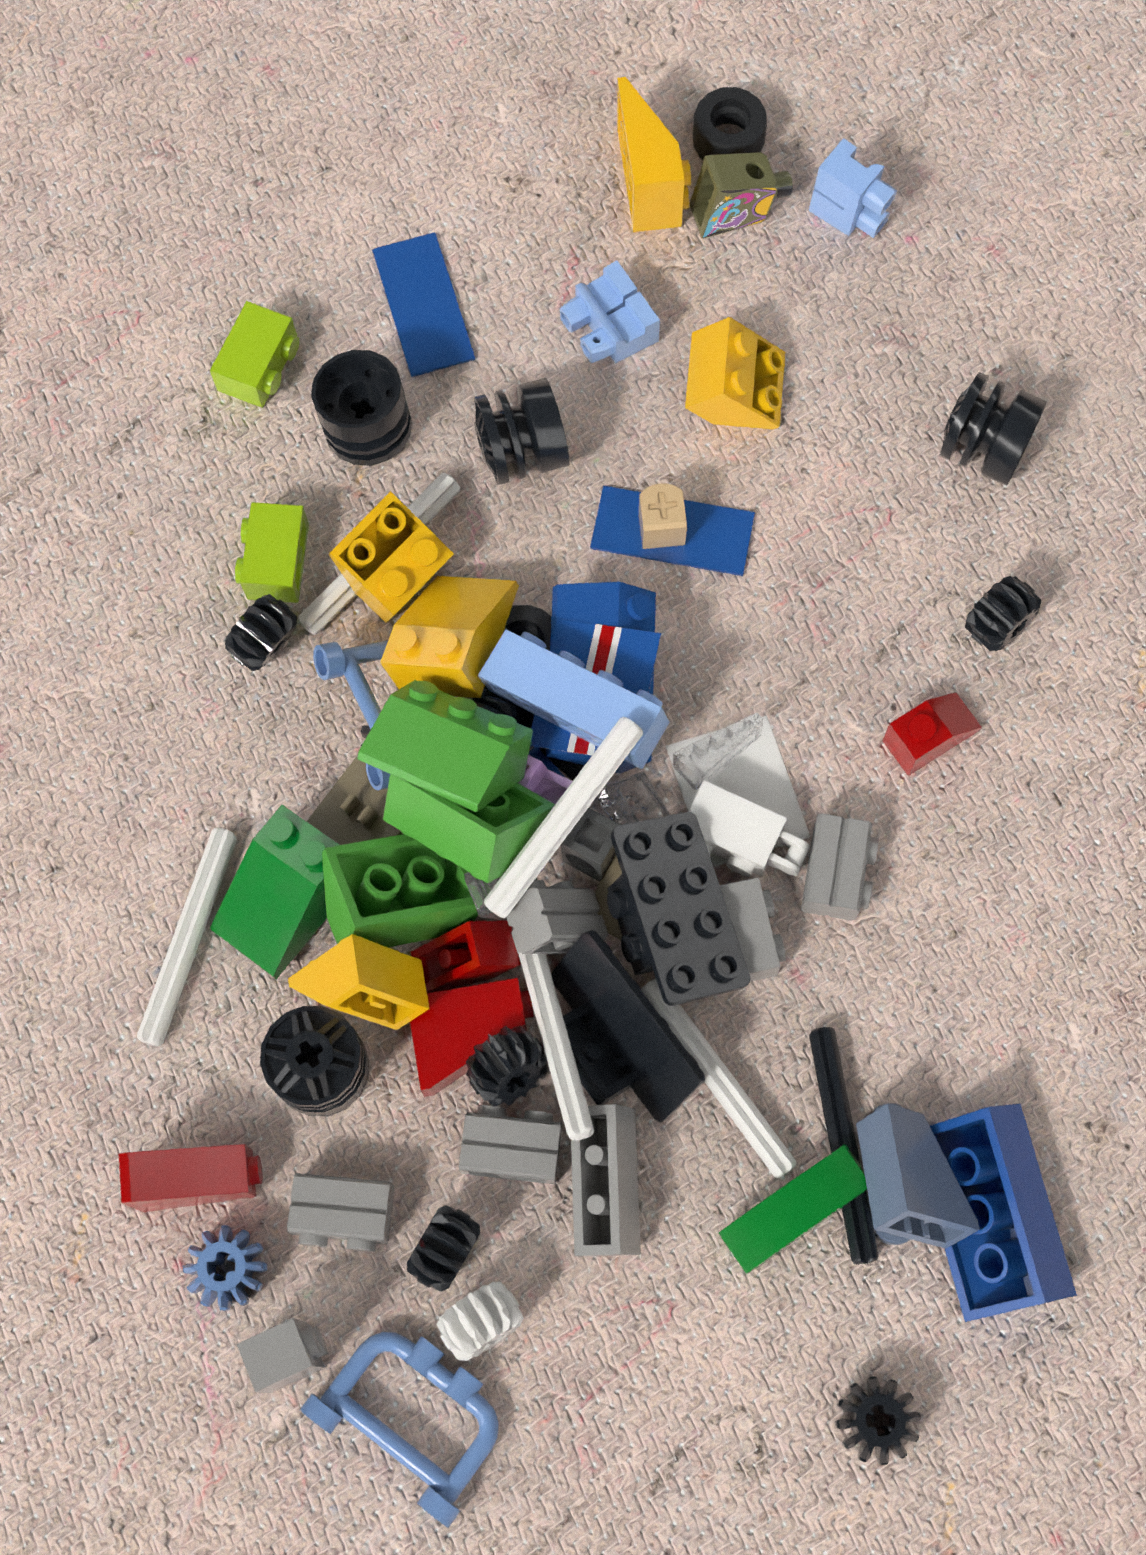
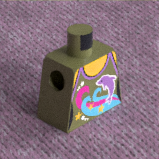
(736, 192)

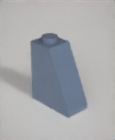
(911, 1180)

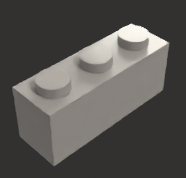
(606, 1185)

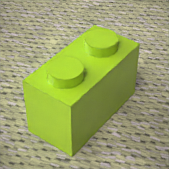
(255, 354)
(273, 551)

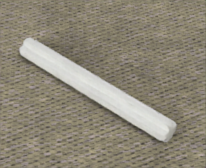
(339, 592)
(563, 817)
(186, 937)
(557, 1046)
(724, 1086)

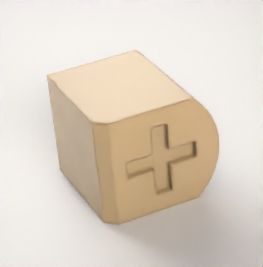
(662, 516)

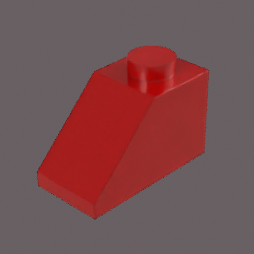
(929, 731)
(468, 955)

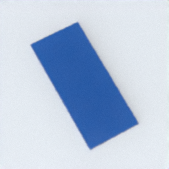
(423, 304)
(714, 535)

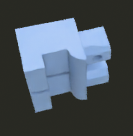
(850, 193)
(616, 314)

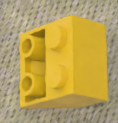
(735, 376)
(389, 556)
(366, 982)

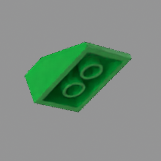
(276, 893)

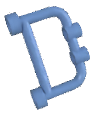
(335, 662)
(461, 1387)

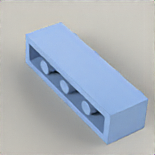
(569, 694)

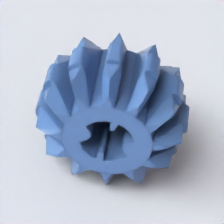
(236, 1280)

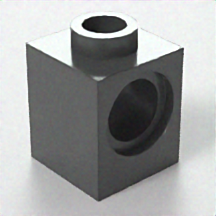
(590, 845)

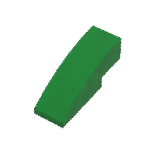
(795, 1209)

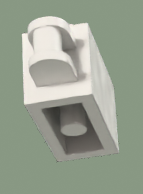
(745, 832)

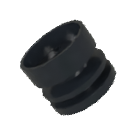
(362, 407)
(992, 428)
(521, 431)
(342, 1059)

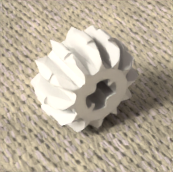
(479, 1321)

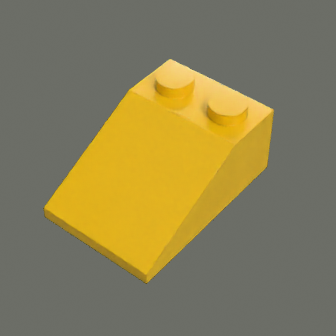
(651, 164)
(449, 634)

